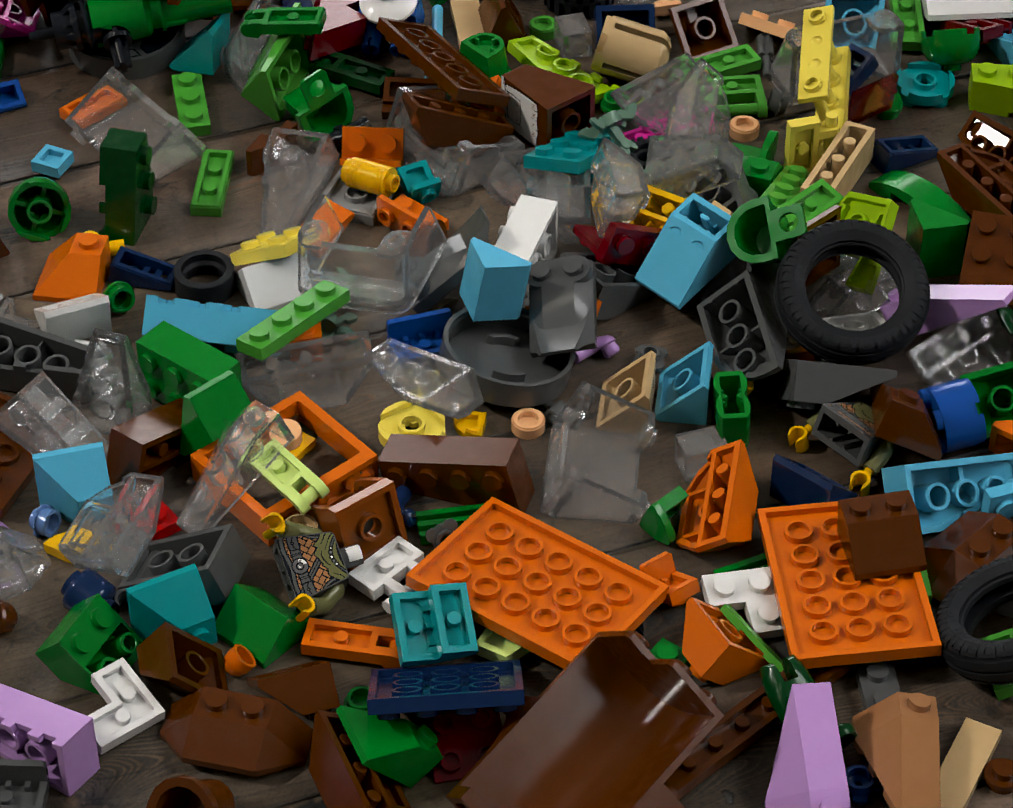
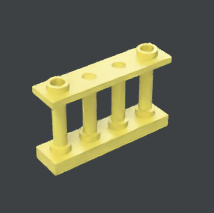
(823, 68)

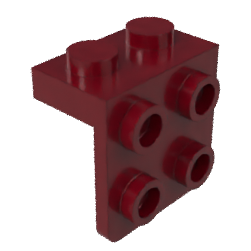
(621, 243)

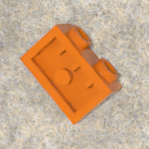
(374, 144)
(401, 212)

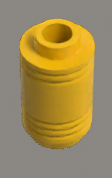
(370, 176)

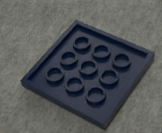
(445, 688)

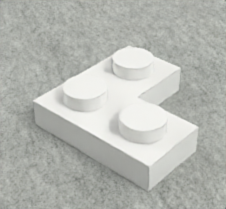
(748, 591)
(128, 708)

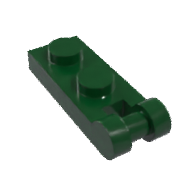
(353, 72)

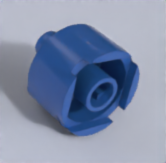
(955, 414)

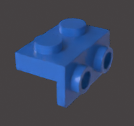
(420, 329)

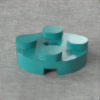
(935, 93)

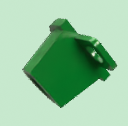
(487, 53)
(320, 104)
(761, 231)

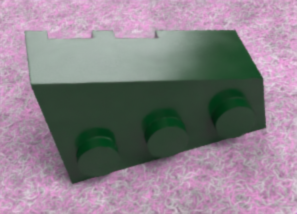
(127, 183)

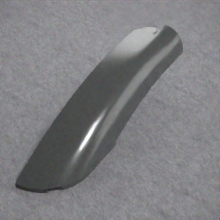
(740, 305)

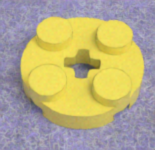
(403, 414)

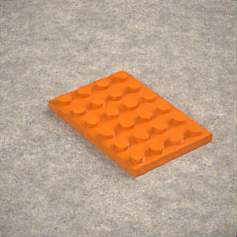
(538, 582)
(822, 607)

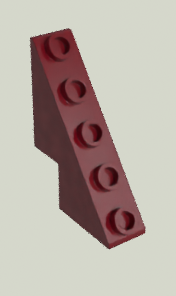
(341, 30)

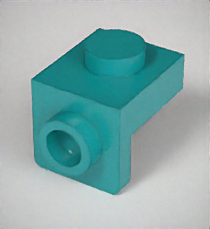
(419, 182)

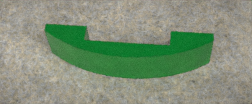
(908, 186)

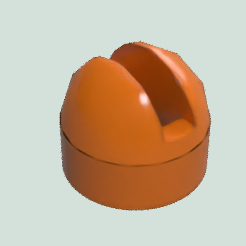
(239, 661)

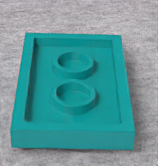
(565, 153)

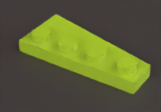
(539, 54)

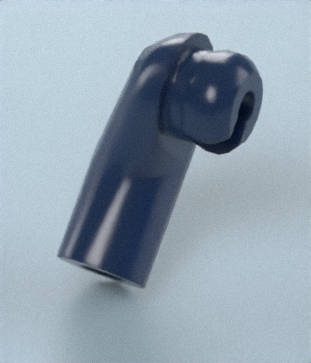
(404, 495)

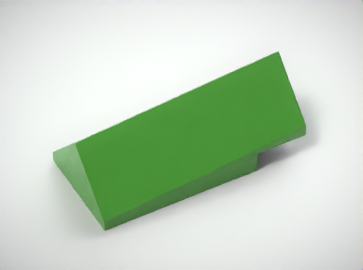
(277, 73)

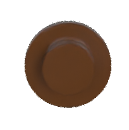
(999, 775)

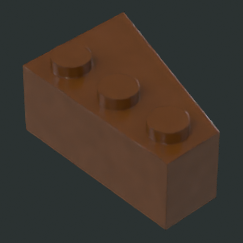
(146, 443)

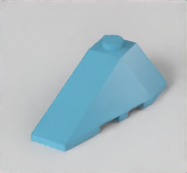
(948, 487)

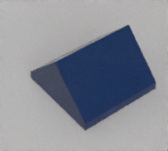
(799, 484)

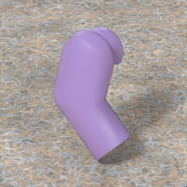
(604, 343)

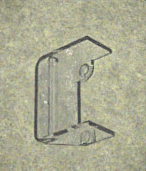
(377, 278)

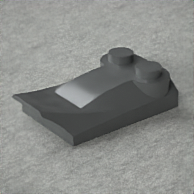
(451, 263)
(562, 306)

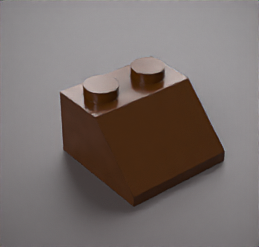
(881, 535)

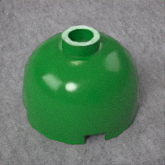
(951, 47)
(39, 209)

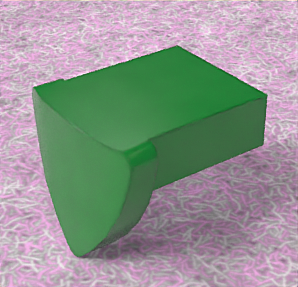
(768, 149)
(657, 516)

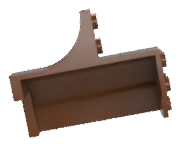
(596, 734)

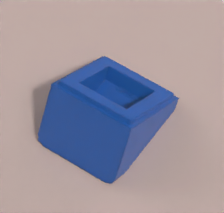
(11, 96)

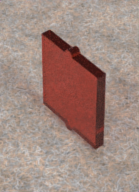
(872, 98)

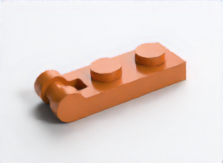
(350, 642)

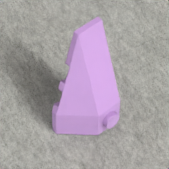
(955, 303)
(809, 753)

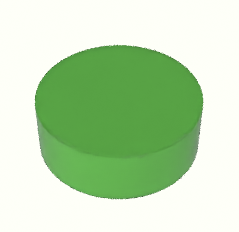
(542, 27)

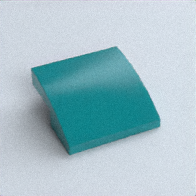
(433, 624)

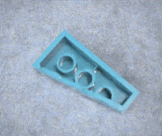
(208, 322)

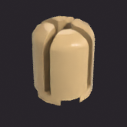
(629, 49)

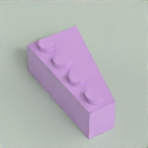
(48, 733)

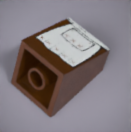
(546, 104)

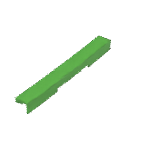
(740, 624)

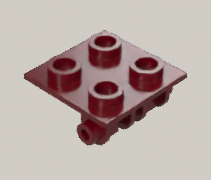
(462, 740)

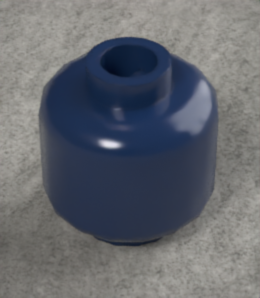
(84, 585)

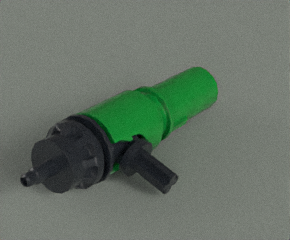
(119, 22)

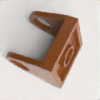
(349, 516)

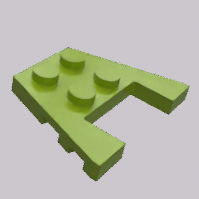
(874, 210)

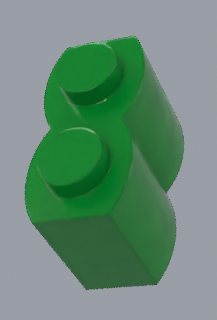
(731, 406)

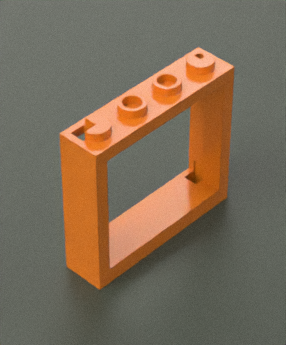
(338, 480)

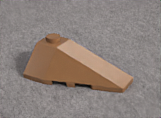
(902, 748)

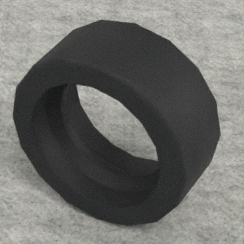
(204, 262)

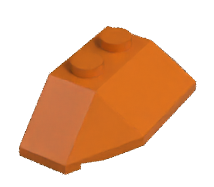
(720, 502)

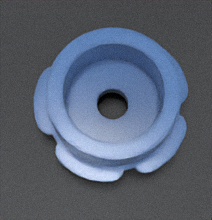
(45, 521)

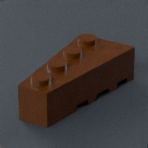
(459, 468)

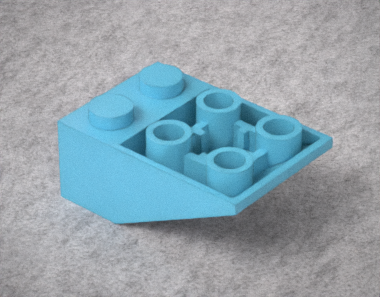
(687, 251)

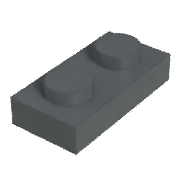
(875, 682)

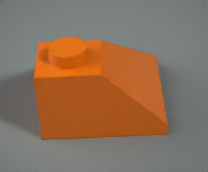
(75, 269)
(716, 647)

